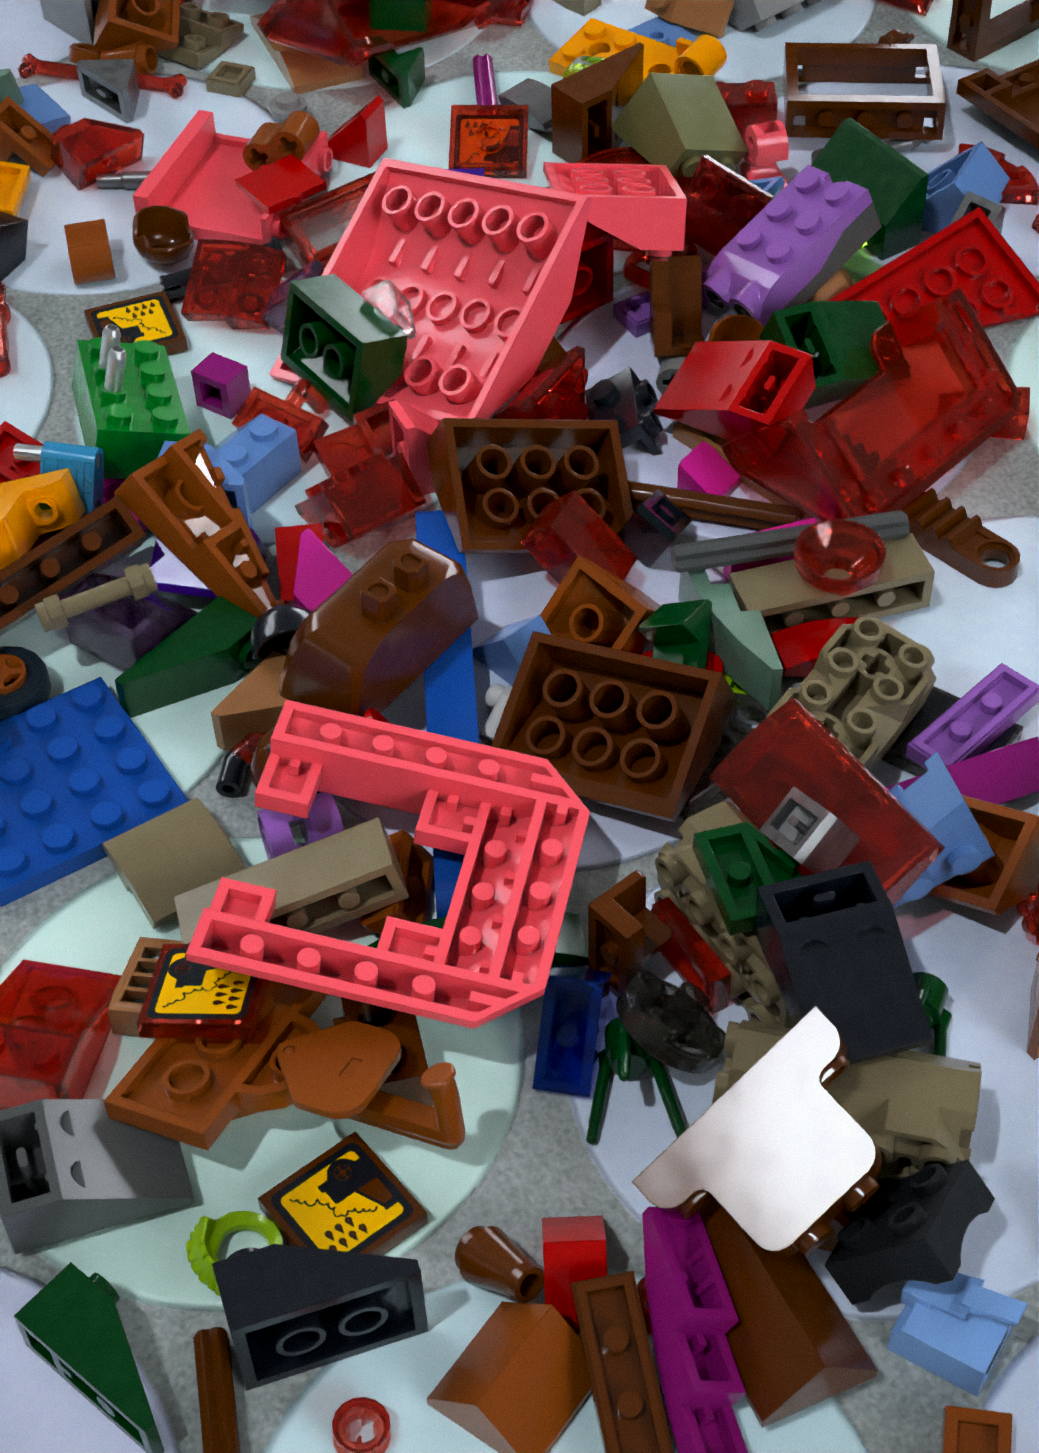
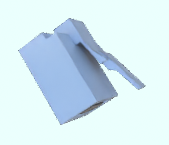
(954, 1329)

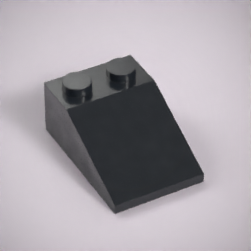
(315, 1307)

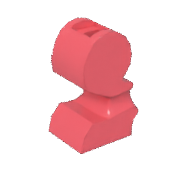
(765, 146)

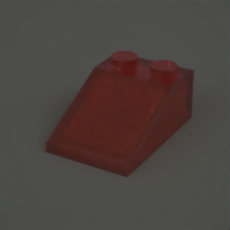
(51, 1031)

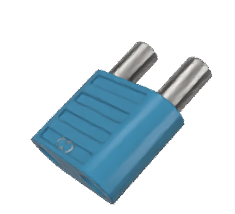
(84, 462)

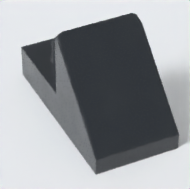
(653, 528)

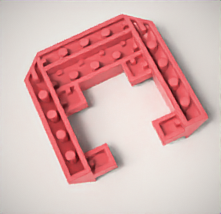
(474, 800)

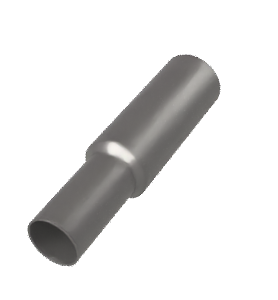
(127, 179)

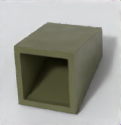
(678, 121)

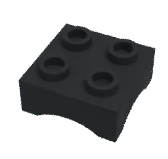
(909, 1230)

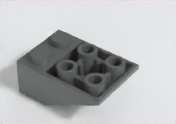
(81, 1172)

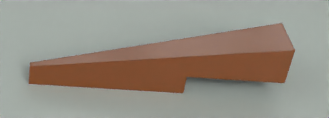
(190, 513)

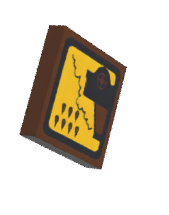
(139, 319)
(344, 1203)

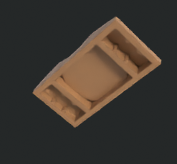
(304, 70)

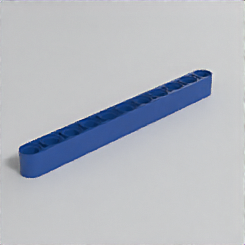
(448, 695)

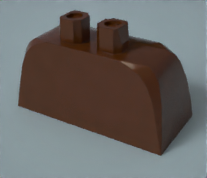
(379, 630)

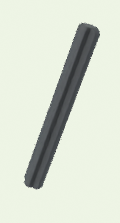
(771, 543)

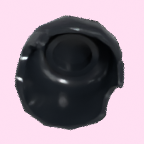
(276, 629)

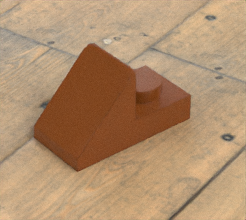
(24, 137)

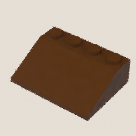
(504, 472)
(616, 722)

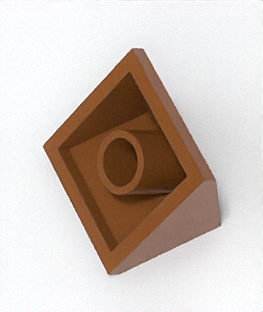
(517, 1380)

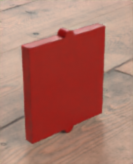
(280, 184)

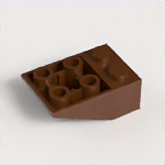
(591, 102)

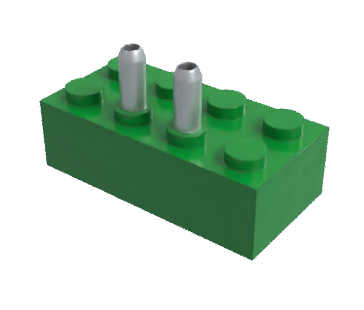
(126, 400)

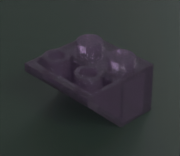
(124, 628)

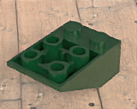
(836, 337)

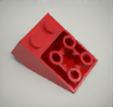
(738, 386)

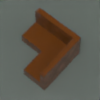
(675, 304)

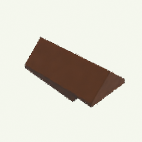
(789, 1332)

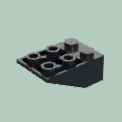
(842, 950)

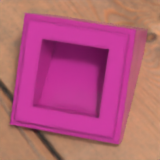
(706, 472)

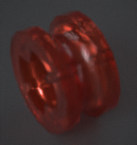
(363, 1409)

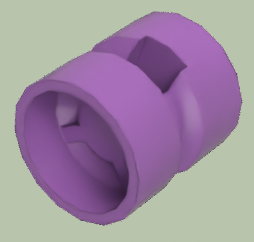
(276, 826)

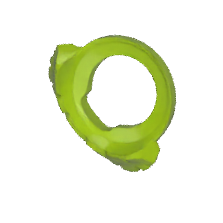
(210, 1233)

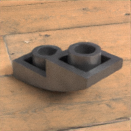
(538, 98)

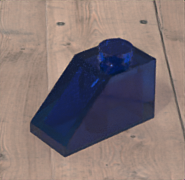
(571, 1030)

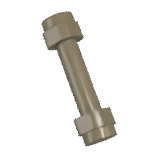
(55, 612)

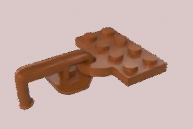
(198, 1085)

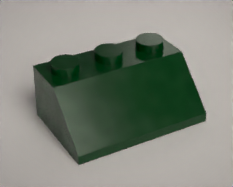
(892, 180)
(341, 343)

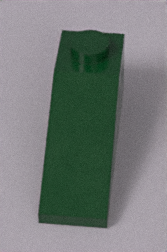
(193, 660)
(82, 1339)

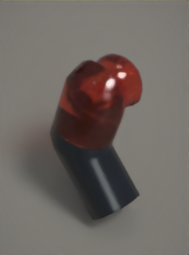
(235, 765)

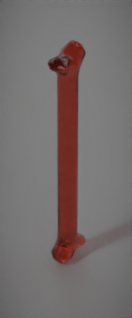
(33, 66)

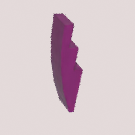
(689, 1327)

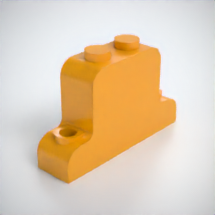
(23, 518)

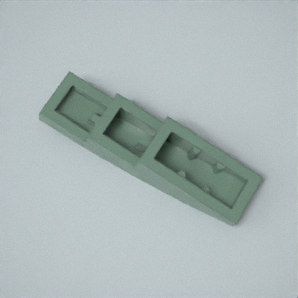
(737, 638)

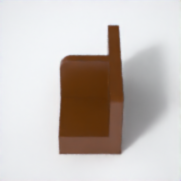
(624, 931)

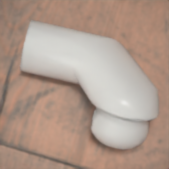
(495, 700)

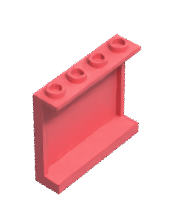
(200, 180)

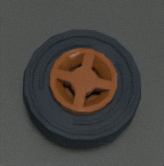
(22, 681)

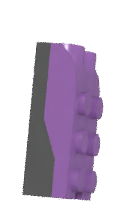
(790, 247)

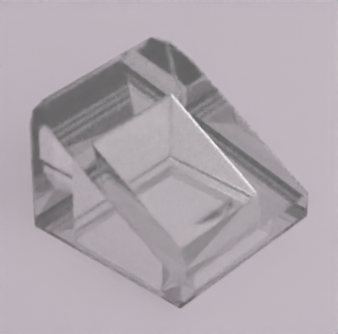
(392, 304)

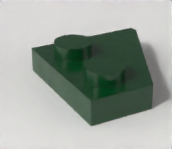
(735, 864)

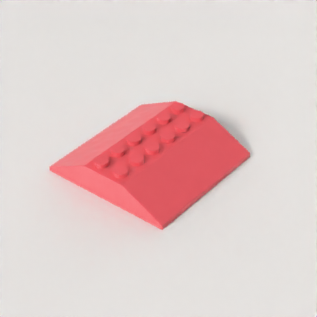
(483, 275)

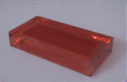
(693, 957)

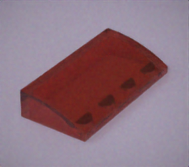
(800, 752)

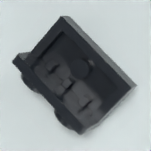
(631, 404)

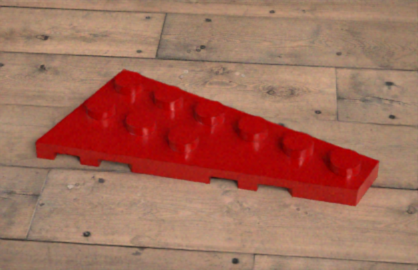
(961, 256)

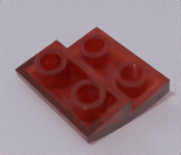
(232, 283)

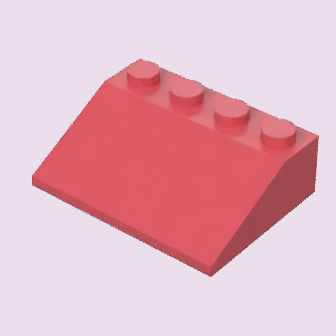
(628, 201)

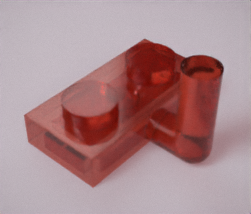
(289, 412)

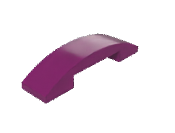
(997, 774)

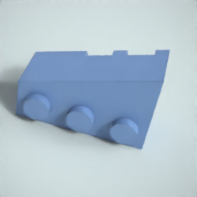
(943, 811)

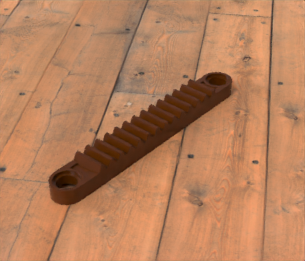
(961, 540)

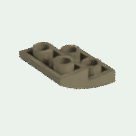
(202, 36)
(172, 857)

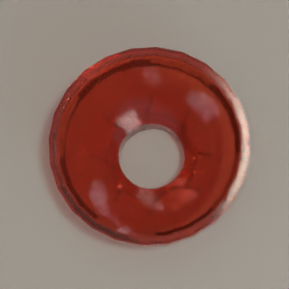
(839, 546)

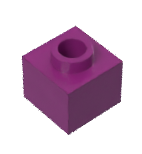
(221, 385)

